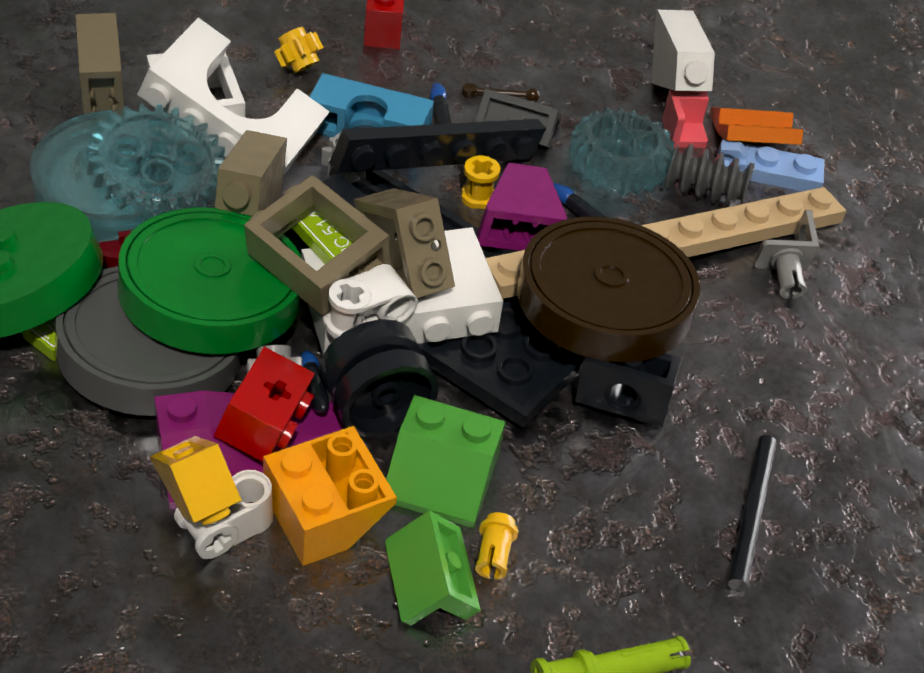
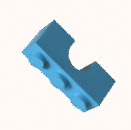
(360, 104)

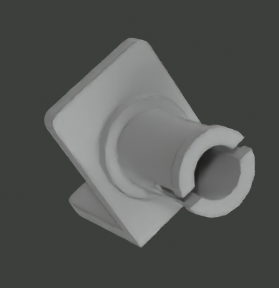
(790, 257)

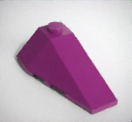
(199, 415)

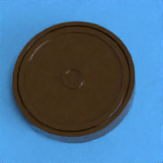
(608, 289)

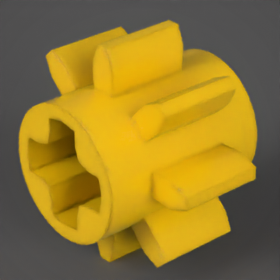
(298, 49)

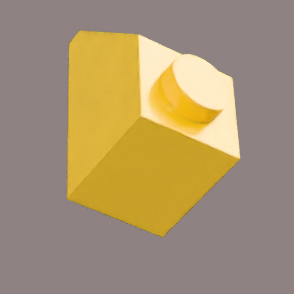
(197, 479)

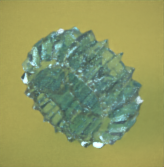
(621, 151)

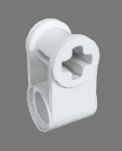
(367, 298)
(243, 521)

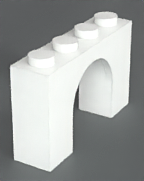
(181, 82)
(457, 312)

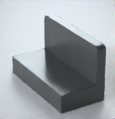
(503, 107)

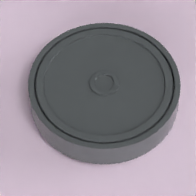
(122, 365)

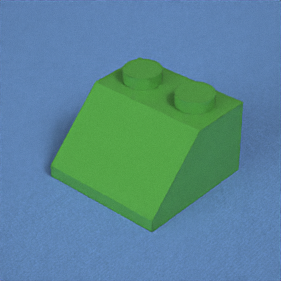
(444, 460)

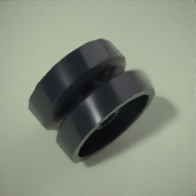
(375, 375)

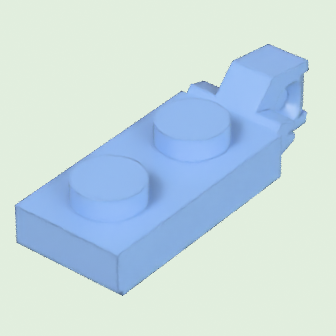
(775, 166)

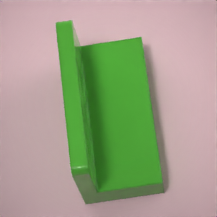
(431, 569)

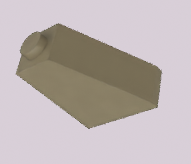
(251, 174)

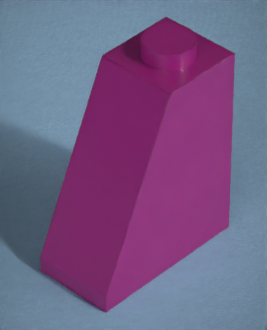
(520, 208)

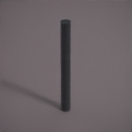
(752, 514)

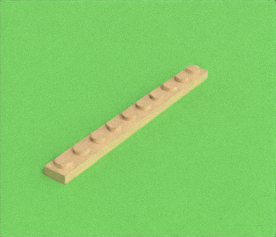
(713, 229)

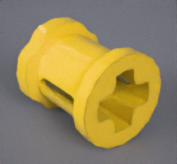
(478, 181)

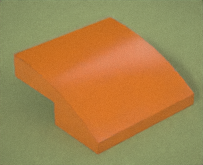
(756, 126)

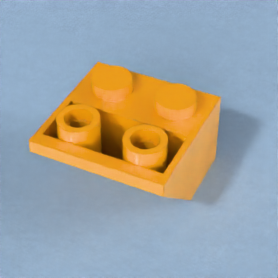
(327, 493)

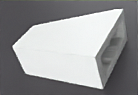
(681, 52)

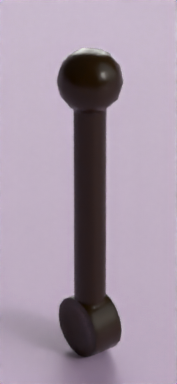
(470, 90)

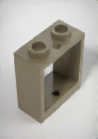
(99, 62)
(417, 224)
(367, 251)

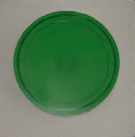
(44, 263)
(198, 288)

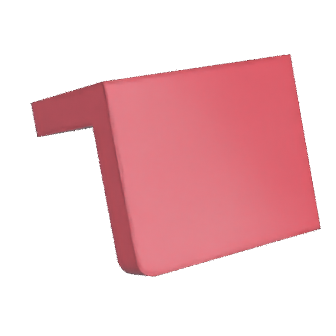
(685, 117)

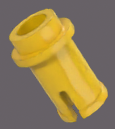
(498, 534)

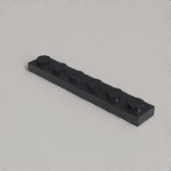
(434, 144)

